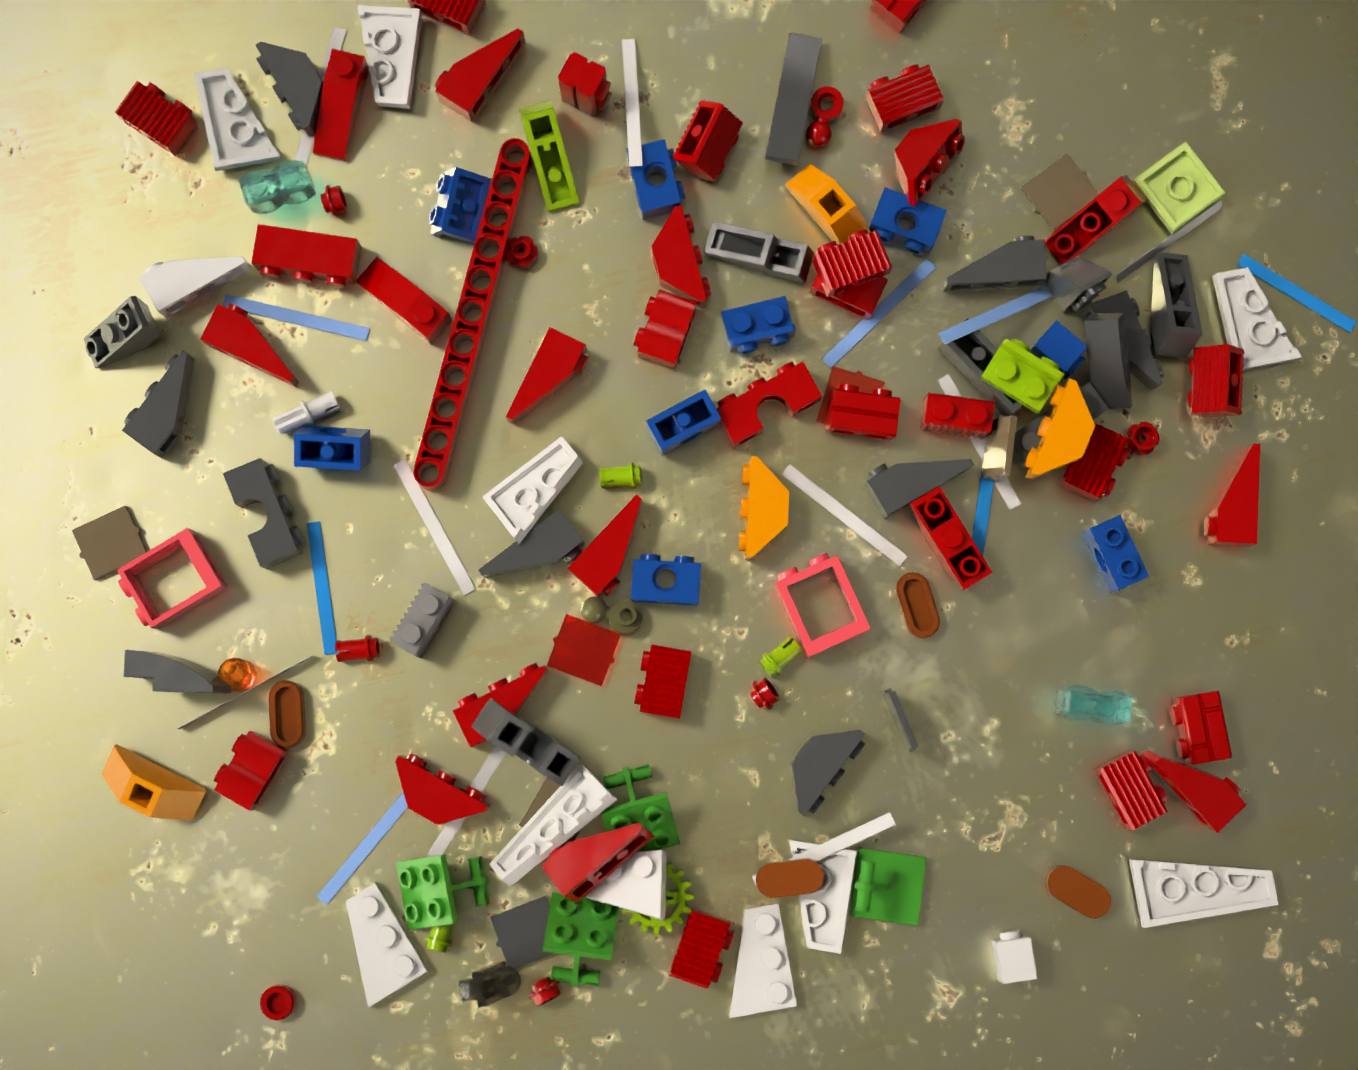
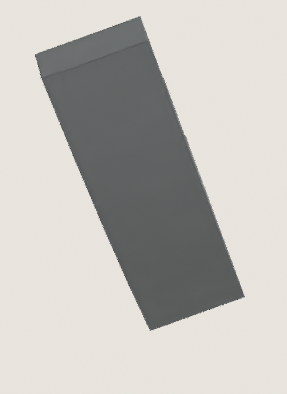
(793, 98)

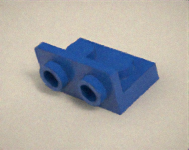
(459, 204)
(758, 325)

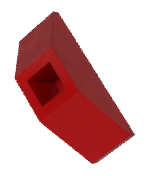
(926, 155)
(678, 260)
(949, 539)
(435, 794)

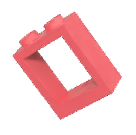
(202, 562)
(837, 636)

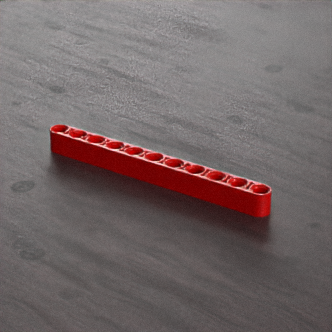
(473, 298)

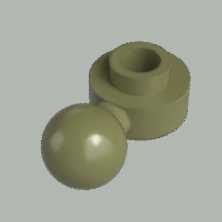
(595, 610)

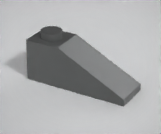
(1010, 266)
(1174, 306)
(906, 482)
(542, 547)

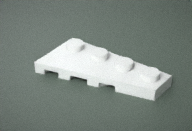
(559, 818)
(1194, 891)

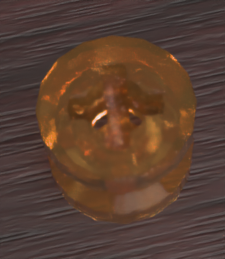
(231, 674)

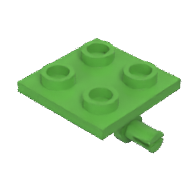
(651, 812)
(888, 886)
(429, 893)
(579, 931)

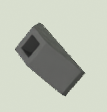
(296, 83)
(122, 333)
(820, 764)

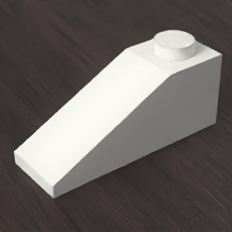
(183, 282)

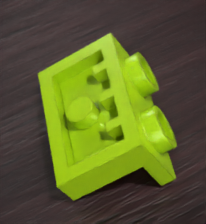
(1022, 374)

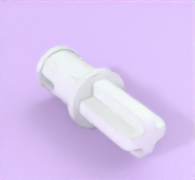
(306, 413)

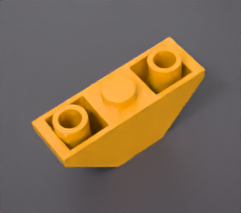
(826, 204)
(1063, 434)
(764, 508)
(151, 787)

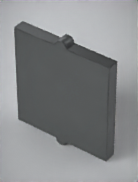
(900, 720)
(522, 932)

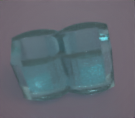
(269, 190)
(1100, 706)

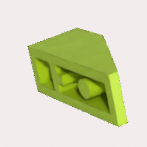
(549, 155)

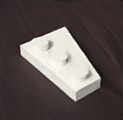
(392, 51)
(231, 126)
(1250, 321)
(532, 488)
(636, 885)
(826, 910)
(382, 945)
(763, 966)

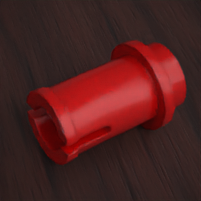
(358, 649)

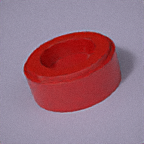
(278, 1002)

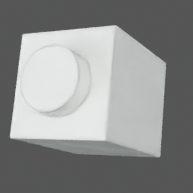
(1013, 957)

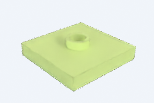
(1179, 187)

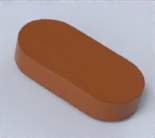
(917, 605)
(287, 714)
(790, 877)
(1078, 891)

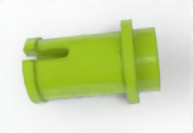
(621, 476)
(780, 657)
(439, 938)

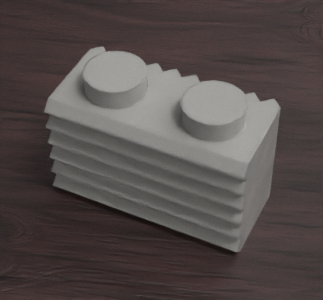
(422, 620)

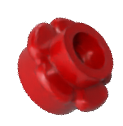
(334, 200)
(525, 259)
(1151, 437)
(764, 694)
(545, 991)

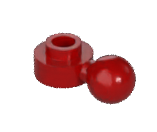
(819, 132)

